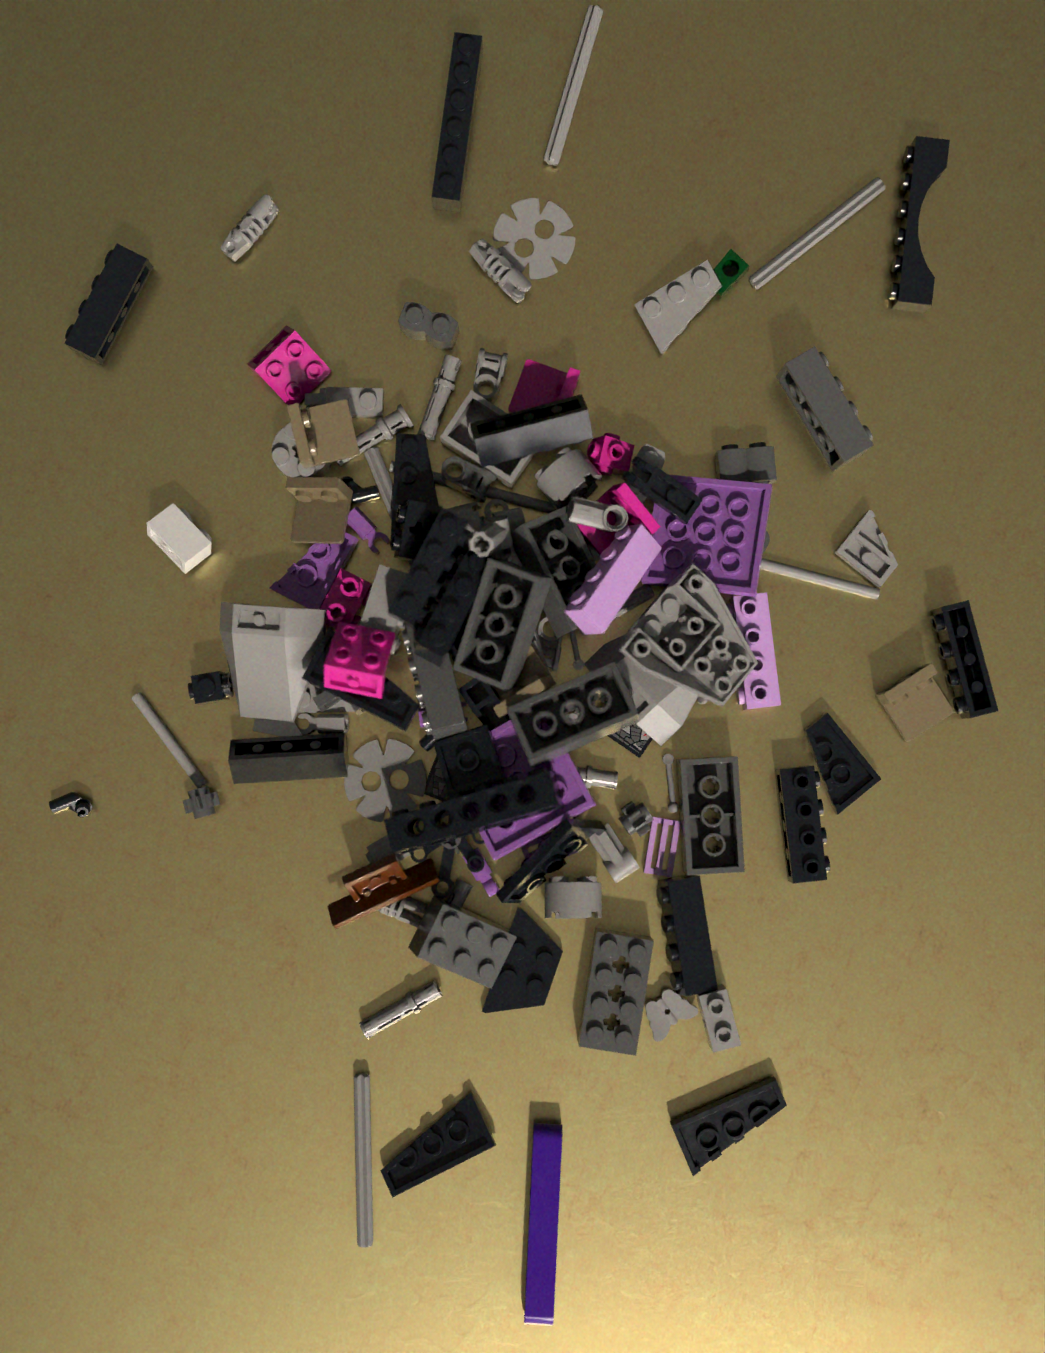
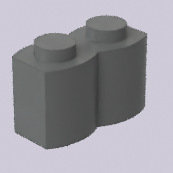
(421, 324)
(746, 465)

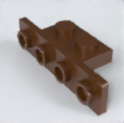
(380, 886)

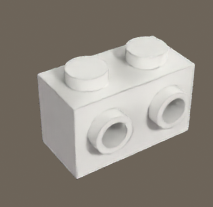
(179, 537)

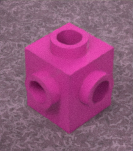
(610, 454)

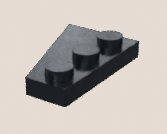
(840, 763)

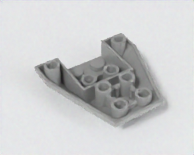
(691, 639)
(269, 655)
(659, 703)

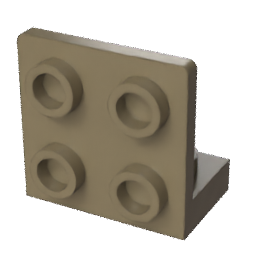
(323, 433)
(320, 509)
(532, 681)
(915, 702)

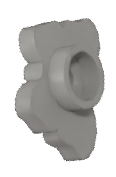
(678, 1009)

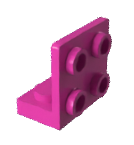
(289, 366)
(542, 385)
(637, 514)
(358, 659)

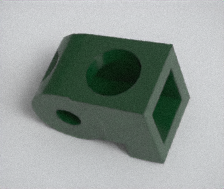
(729, 271)

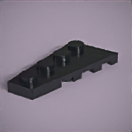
(724, 1122)
(444, 1145)

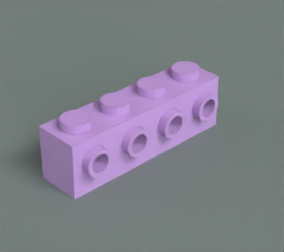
(612, 579)
(753, 619)

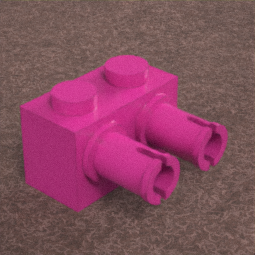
(346, 599)

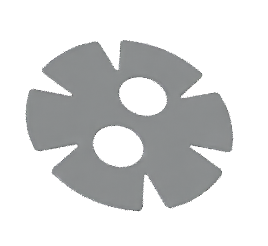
(527, 216)
(373, 760)

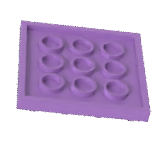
(720, 538)
(514, 762)

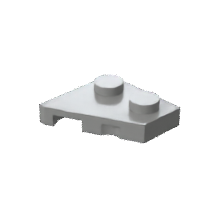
(868, 551)

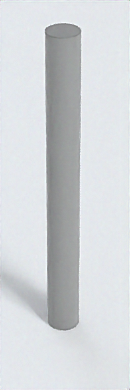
(169, 740)

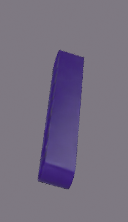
(543, 1224)

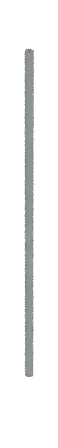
(768, 565)

